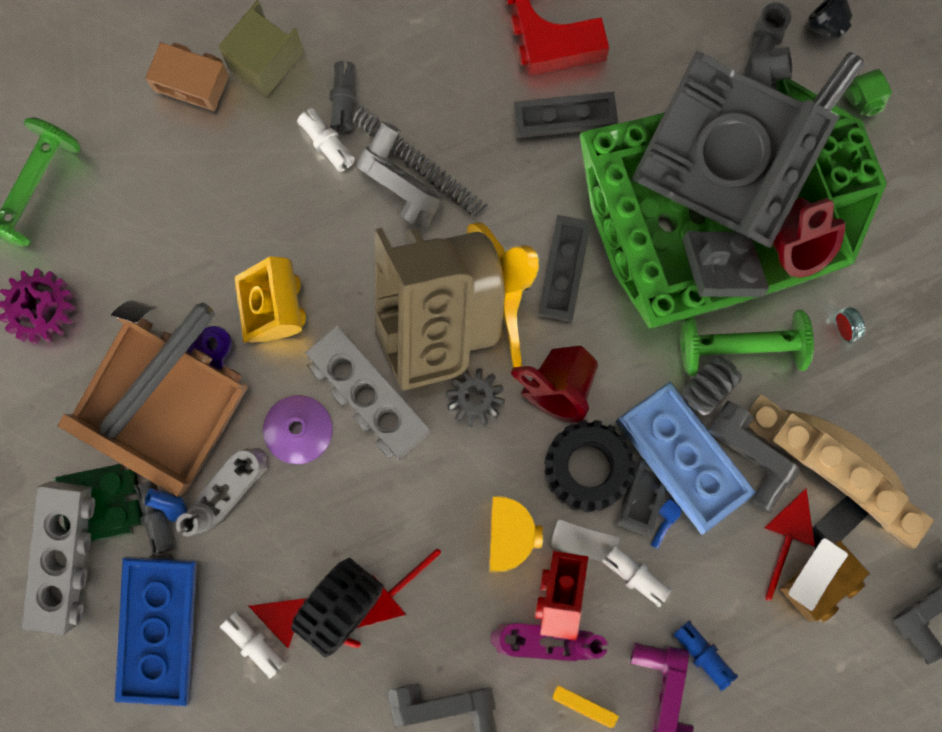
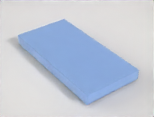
(685, 457)

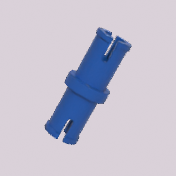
(705, 655)

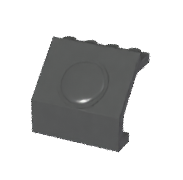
(734, 149)

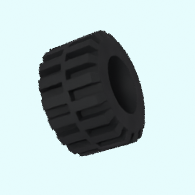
(610, 444)
(337, 607)

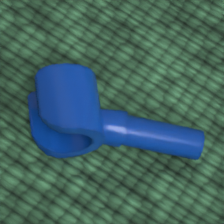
(670, 512)

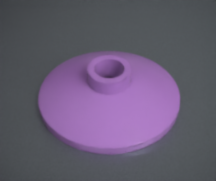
(312, 439)

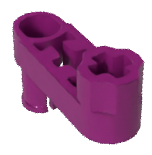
(528, 643)
(673, 667)

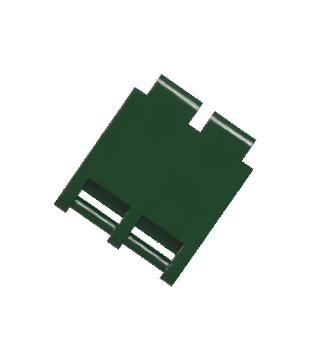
(113, 511)

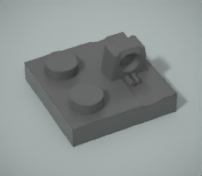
(724, 264)

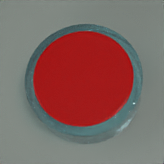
(850, 324)

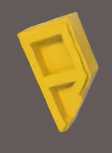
(585, 706)

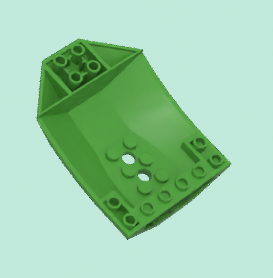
(654, 261)

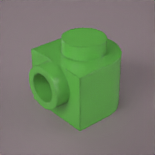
(869, 92)

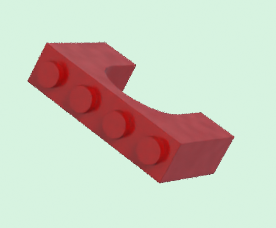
(554, 46)

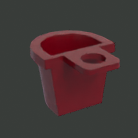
(809, 237)
(560, 383)

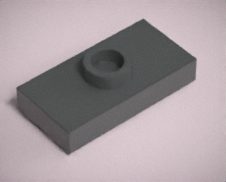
(642, 501)

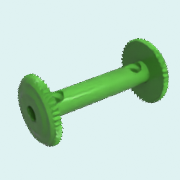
(31, 175)
(798, 340)

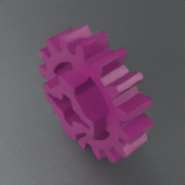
(50, 312)

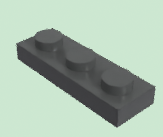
(565, 114)
(564, 268)

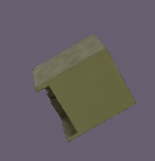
(260, 51)

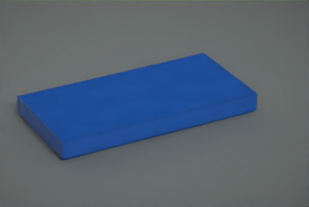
(155, 631)

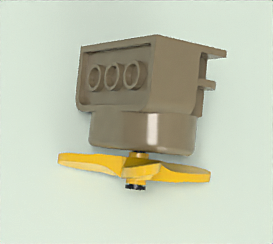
(447, 300)

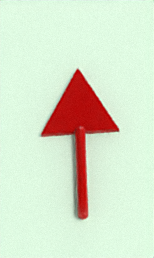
(794, 524)
(386, 607)
(279, 619)

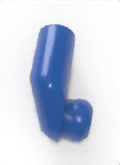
(171, 505)

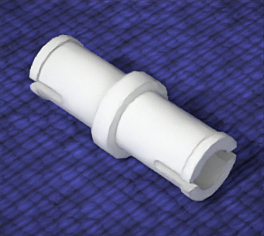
(326, 140)
(636, 576)
(252, 644)

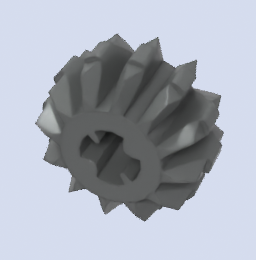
(711, 385)
(469, 408)

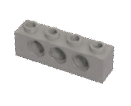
(336, 349)
(41, 609)

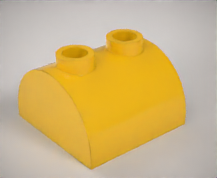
(269, 301)
(511, 535)

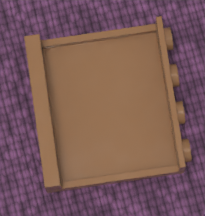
(174, 426)

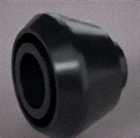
(831, 18)

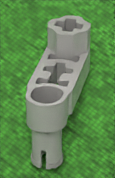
(421, 199)
(237, 478)

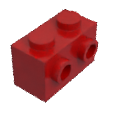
(564, 595)

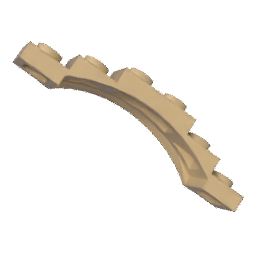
(845, 464)

